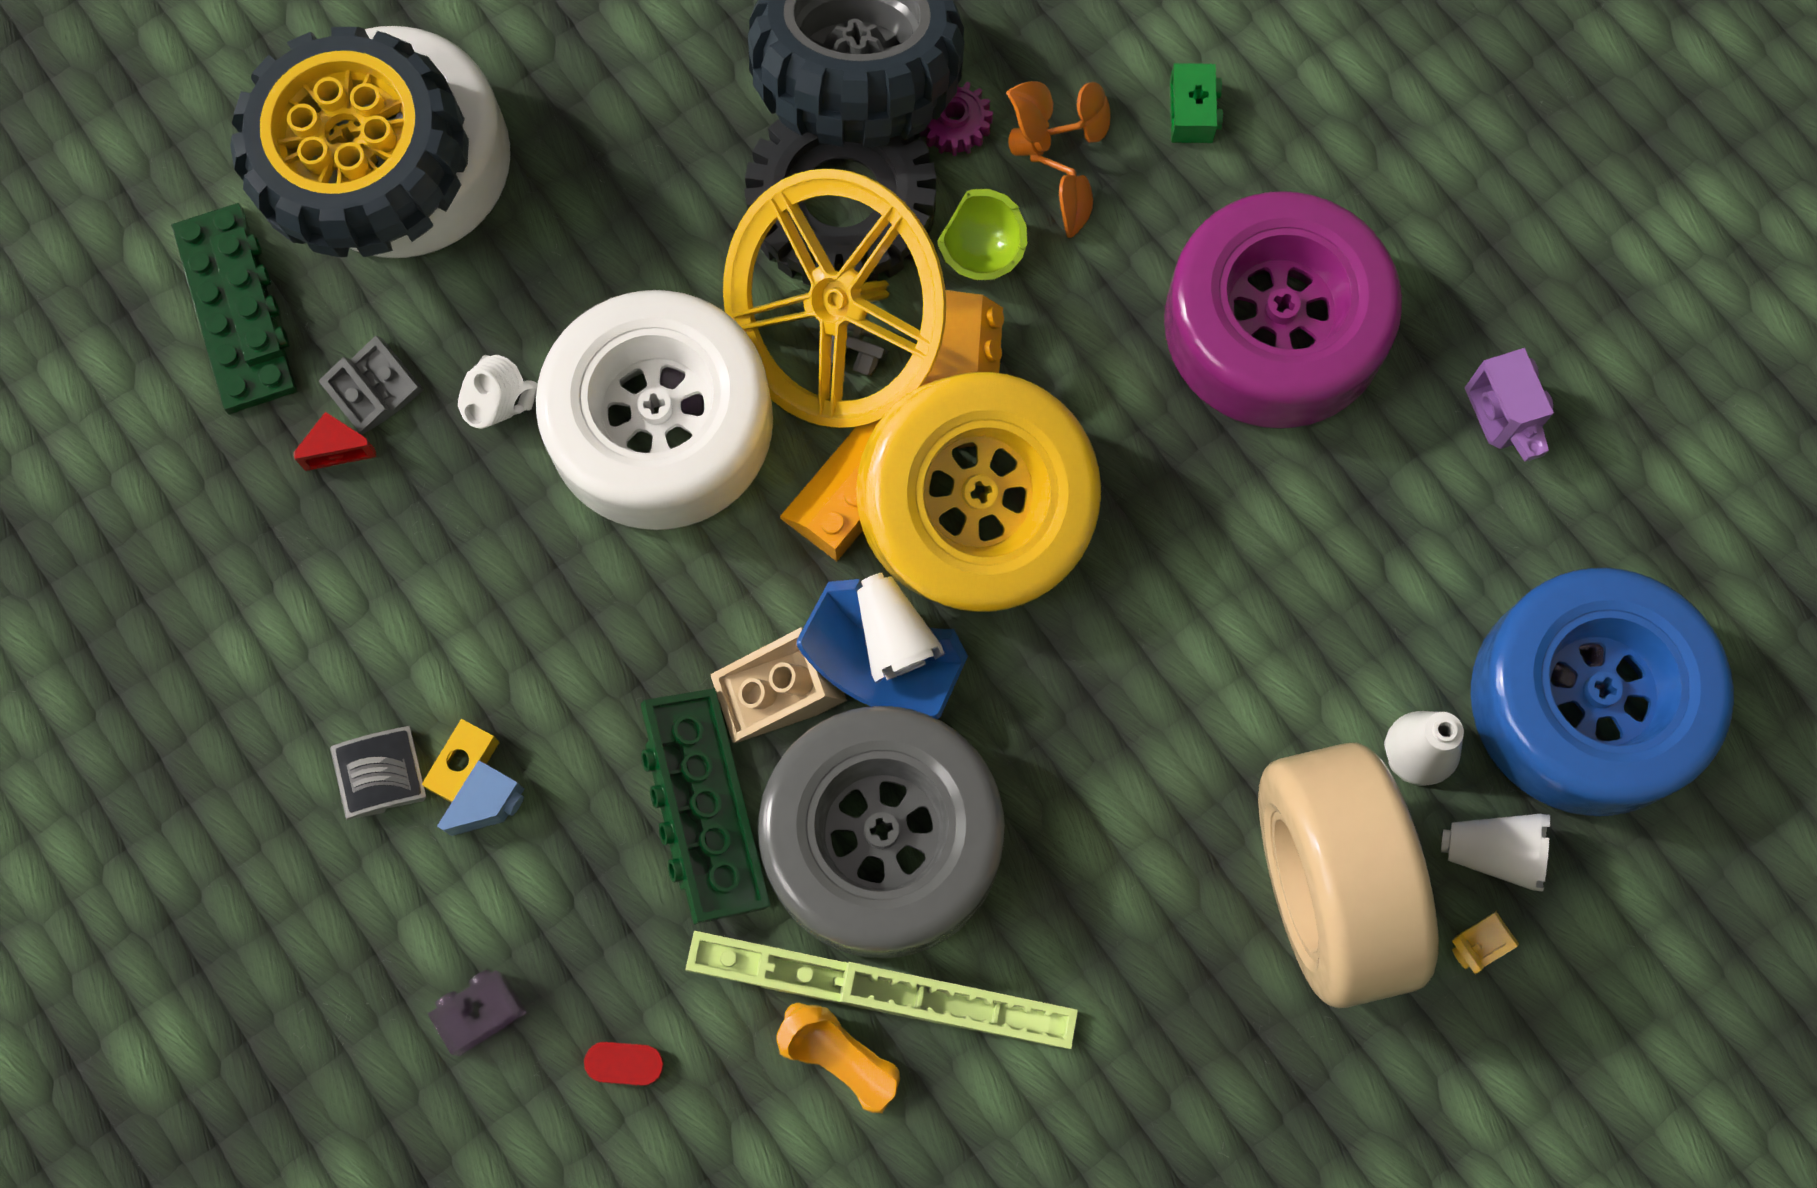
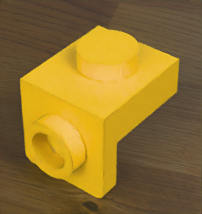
(1483, 943)

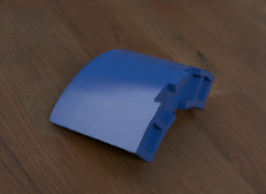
(838, 650)

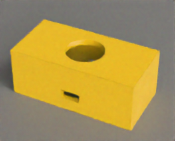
(478, 746)

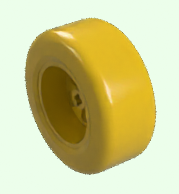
(1051, 464)

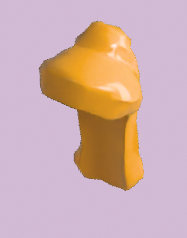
(817, 1038)

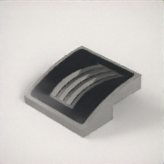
(377, 772)

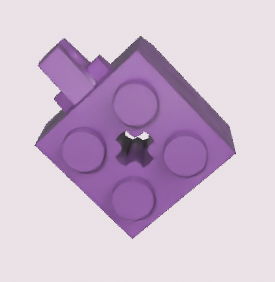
(1511, 403)

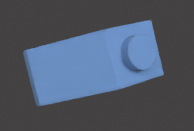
(482, 801)

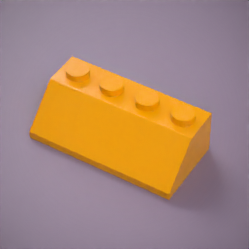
(969, 338)
(828, 504)

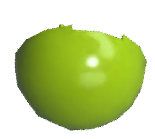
(984, 235)

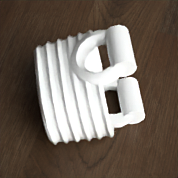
(491, 391)

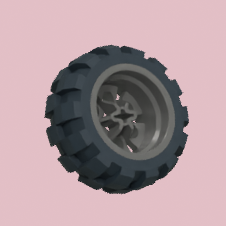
(856, 65)

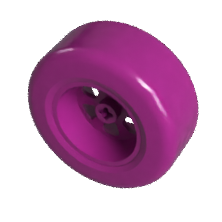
(1283, 238)

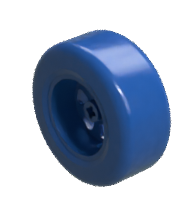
(1680, 676)

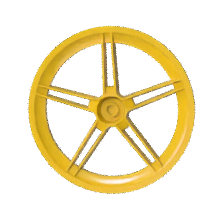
(836, 296)

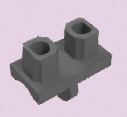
(869, 354)

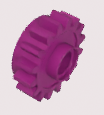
(964, 133)

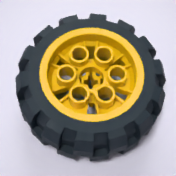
(299, 105)

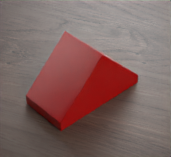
(332, 444)

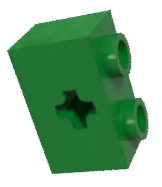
(1191, 85)

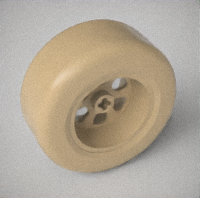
(1348, 875)

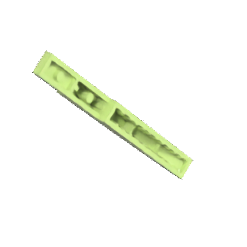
(881, 990)

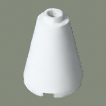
(893, 629)
(1424, 746)
(1502, 848)

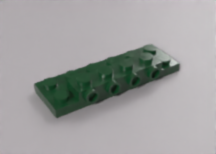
(235, 308)
(701, 806)

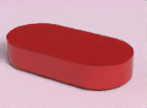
(624, 1063)

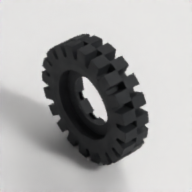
(899, 166)

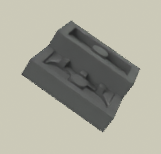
(371, 385)

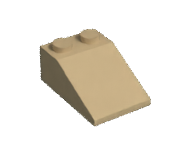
(772, 689)

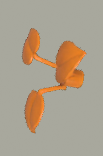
(1033, 110)

